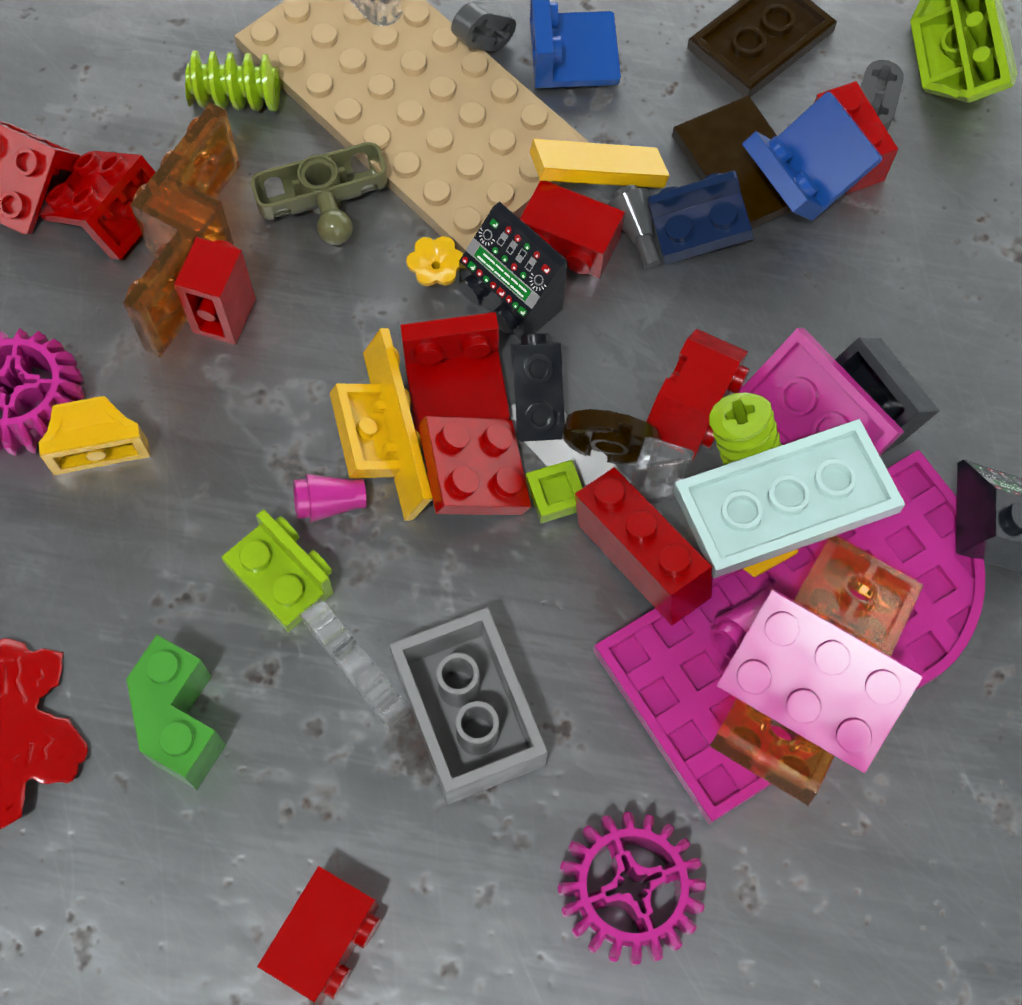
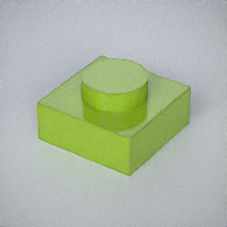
(554, 490)

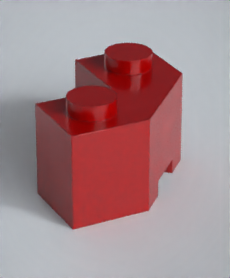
(703, 376)

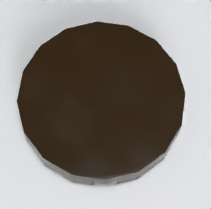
(607, 432)

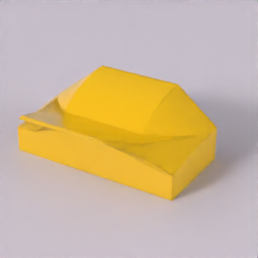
(90, 436)

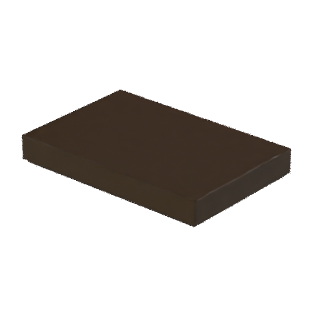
(760, 40)
(715, 146)

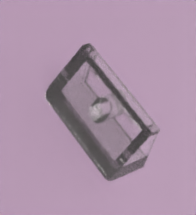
(659, 468)

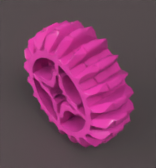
(27, 397)
(640, 914)

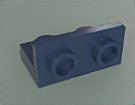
(700, 217)

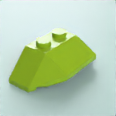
(963, 48)

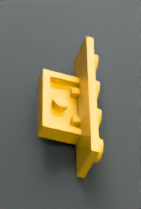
(379, 427)

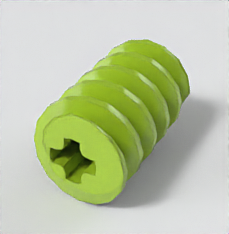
(232, 82)
(743, 426)

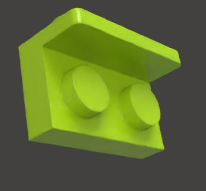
(279, 570)

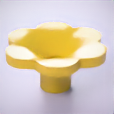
(434, 261)

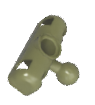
(338, 182)

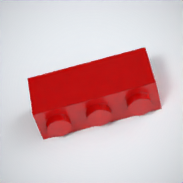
(644, 546)

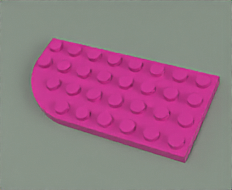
(674, 670)

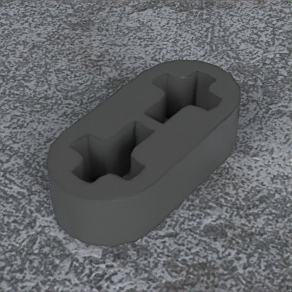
(483, 26)
(887, 99)

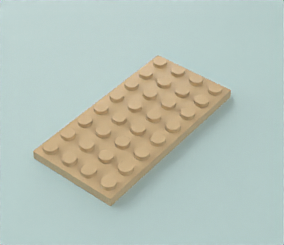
(440, 111)

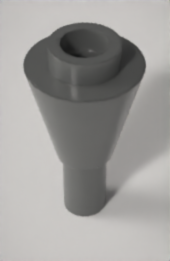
(637, 222)

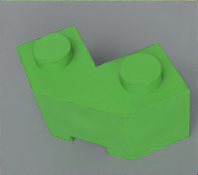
(161, 695)

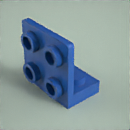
(573, 47)
(815, 157)

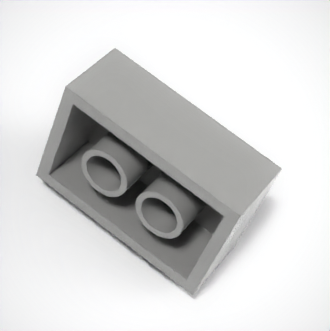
(468, 705)

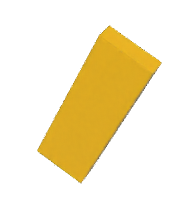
(598, 163)

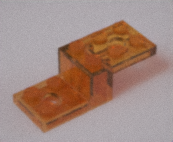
(173, 212)
(879, 620)

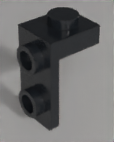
(538, 388)

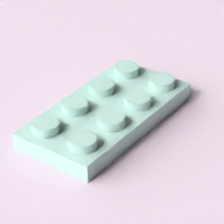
(787, 498)

